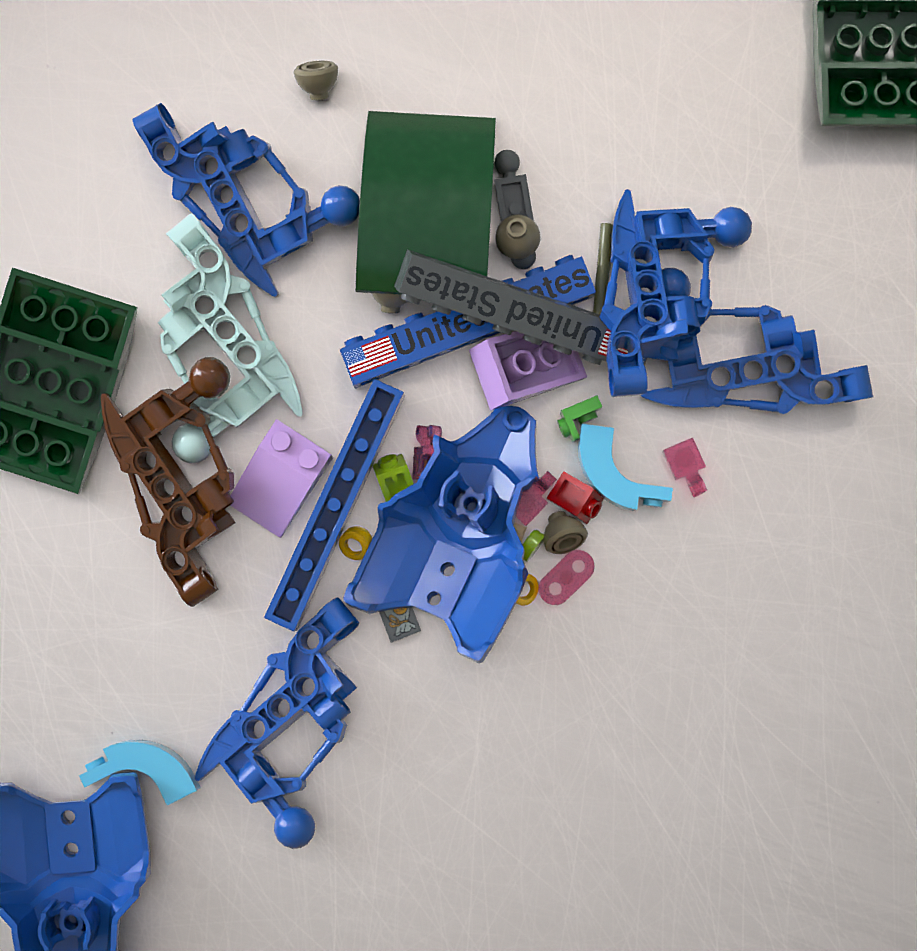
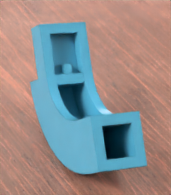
(603, 476)
(157, 761)

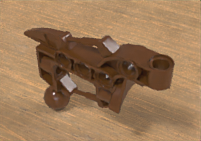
(137, 435)

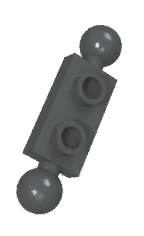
(513, 195)

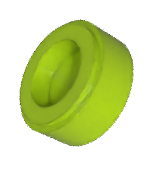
(532, 544)

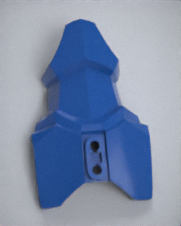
(457, 518)
(69, 897)

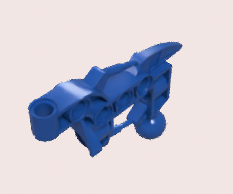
(234, 152)
(675, 315)
(693, 382)
(239, 748)

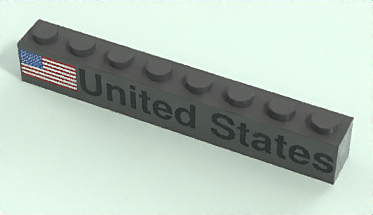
(504, 306)

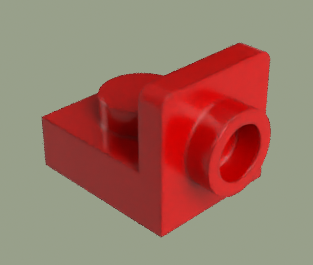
(576, 497)

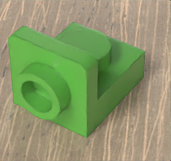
(583, 412)

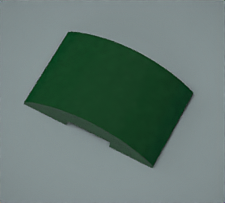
(865, 62)
(425, 193)
(55, 364)

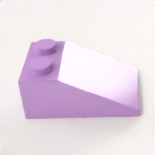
(518, 369)
(279, 478)

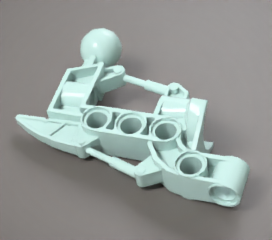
(263, 377)

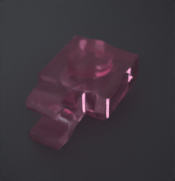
(422, 454)
(685, 462)
(532, 500)

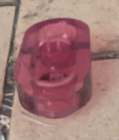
(565, 576)

